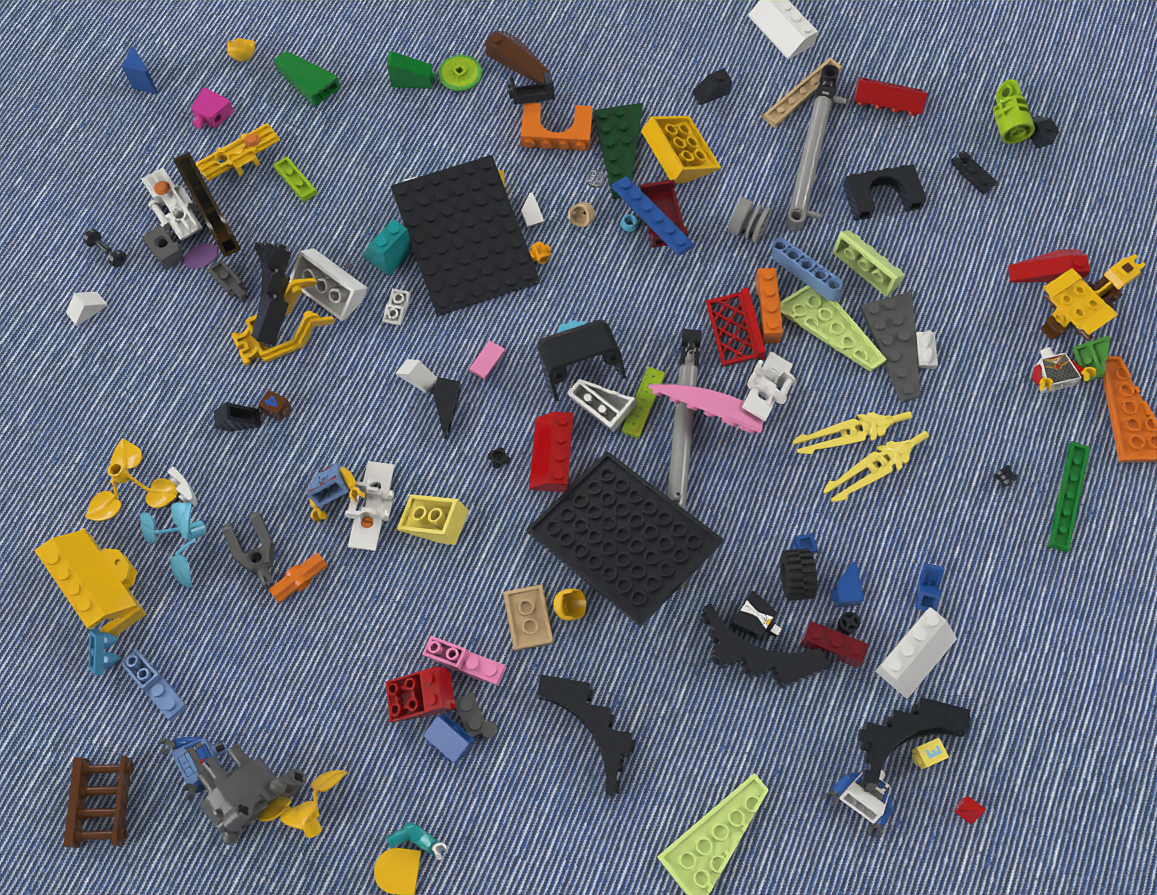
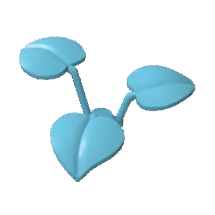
(182, 518)

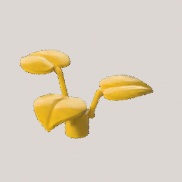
(125, 457)
(306, 814)

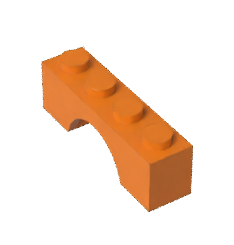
(768, 293)

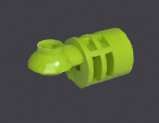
(1012, 113)

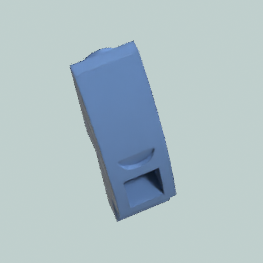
(154, 685)

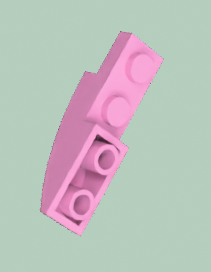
(464, 661)

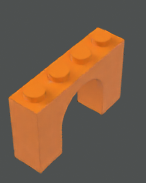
(574, 138)

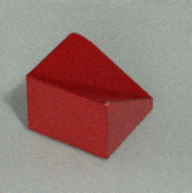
(969, 809)

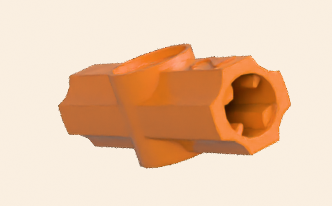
(298, 577)

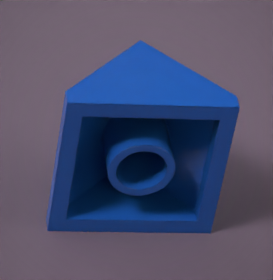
(138, 73)

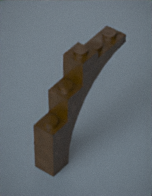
(206, 204)

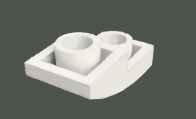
(397, 307)
(184, 489)

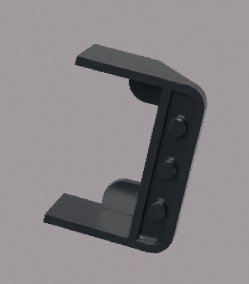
(575, 346)

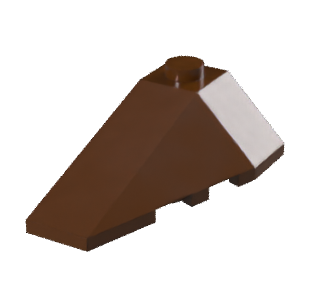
(515, 55)

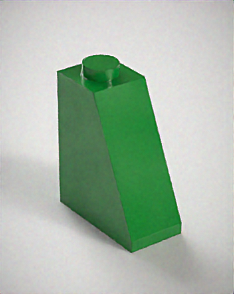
(409, 72)

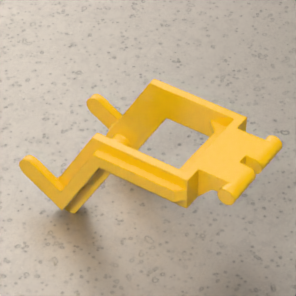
(255, 349)

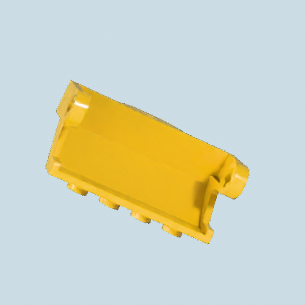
(93, 580)

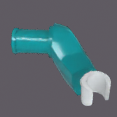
(419, 837)

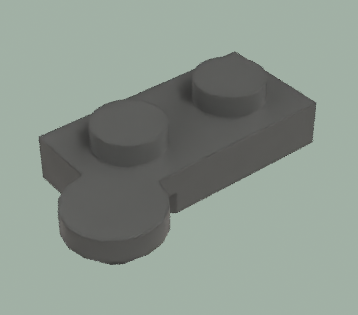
(473, 718)

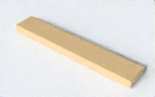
(796, 96)

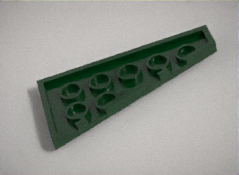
(618, 140)

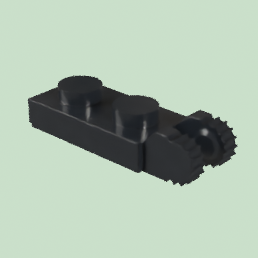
(973, 172)

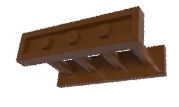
(80, 791)

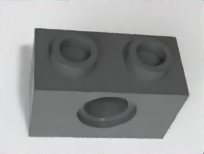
(163, 247)

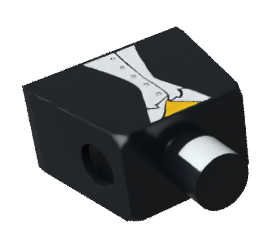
(756, 618)

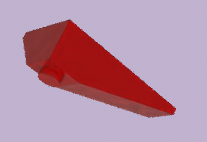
(1049, 266)

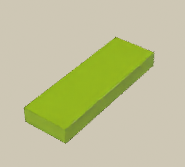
(295, 179)

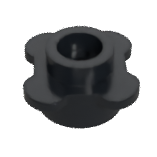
(500, 452)

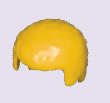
(241, 49)
(570, 604)

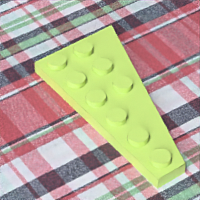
(831, 325)
(706, 847)

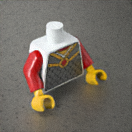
(1058, 371)

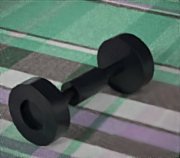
(93, 237)

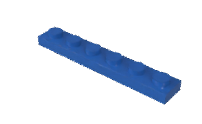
(652, 216)

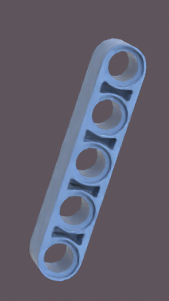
(807, 269)

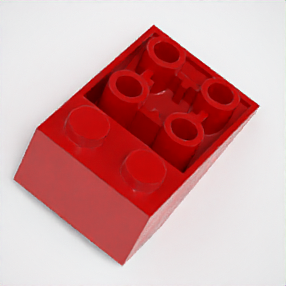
(420, 694)

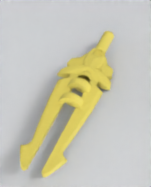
(872, 425)
(892, 454)

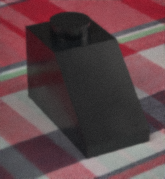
(713, 87)
(1044, 132)
(236, 417)

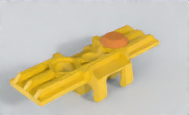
(238, 152)

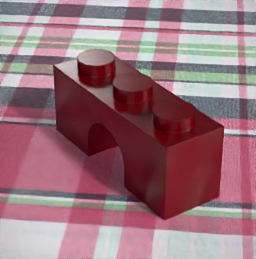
(845, 647)

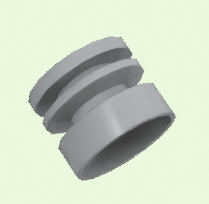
(750, 220)

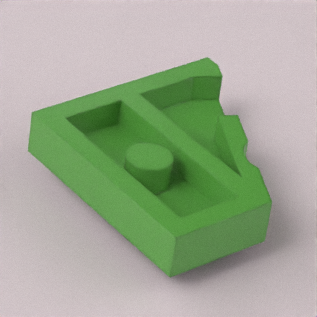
(1093, 355)

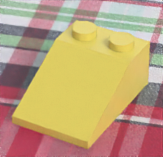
(433, 518)

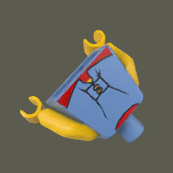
(330, 485)

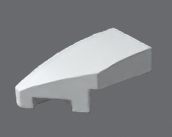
(531, 212)

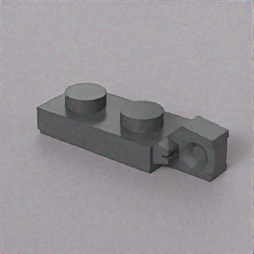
(228, 280)

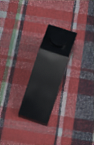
(446, 397)

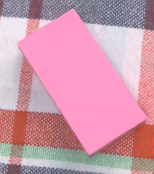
(487, 360)

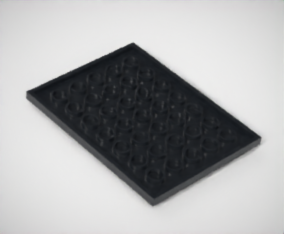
(464, 235)
(624, 538)

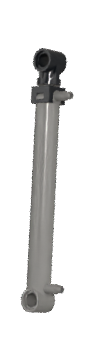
(812, 149)
(683, 419)

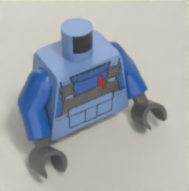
(189, 756)

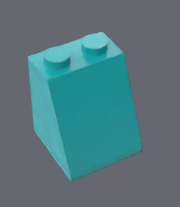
(389, 248)

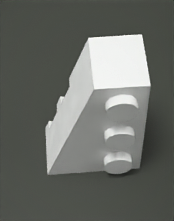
(603, 404)

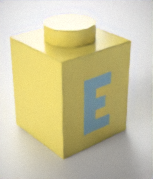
(929, 754)

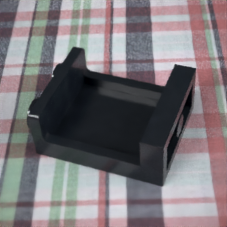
(532, 93)

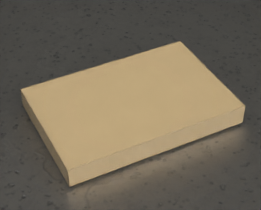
(528, 617)

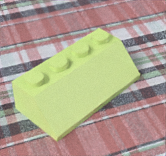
(868, 263)

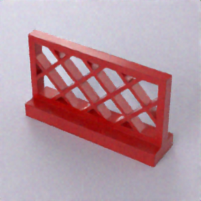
(751, 323)

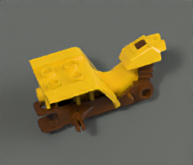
(1085, 304)

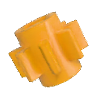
(540, 252)

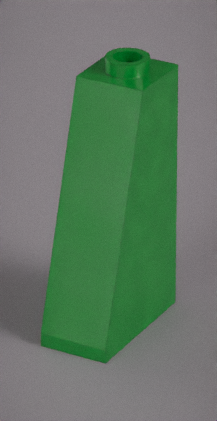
(308, 79)

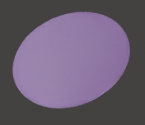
(200, 255)

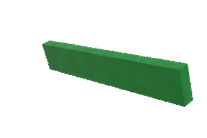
(1068, 497)

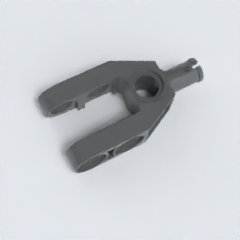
(265, 551)

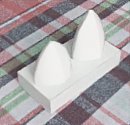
(926, 349)

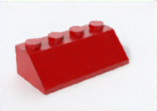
(890, 95)
(551, 452)

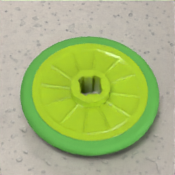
(460, 72)

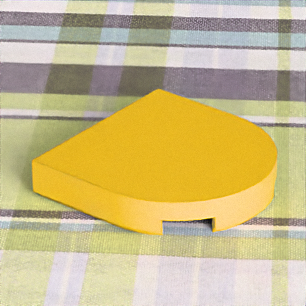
(398, 871)

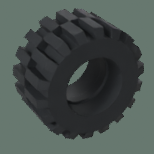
(798, 574)

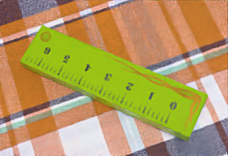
(638, 416)

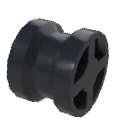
(1005, 476)
(852, 620)

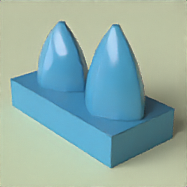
(98, 658)

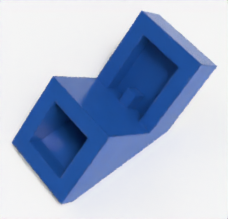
(928, 587)

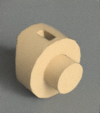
(581, 214)

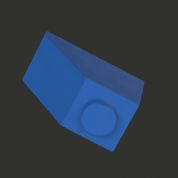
(848, 588)

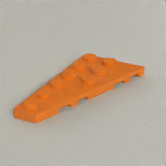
(1130, 416)

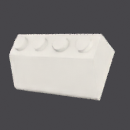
(784, 26)
(334, 289)
(917, 653)

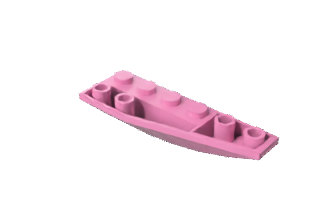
(712, 403)

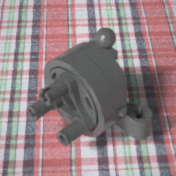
(241, 794)

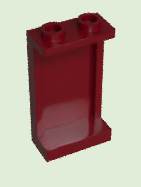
(665, 198)

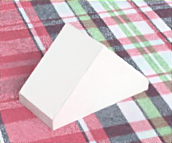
(85, 306)
(417, 374)

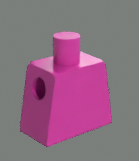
(210, 109)

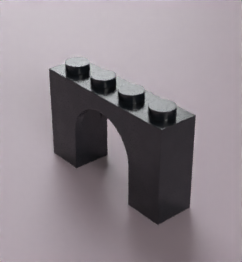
(901, 179)

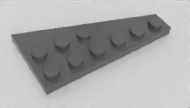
(894, 335)

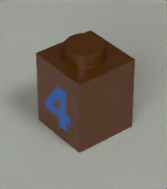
(275, 405)

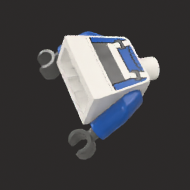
(873, 806)

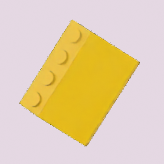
(679, 148)

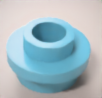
(629, 219)

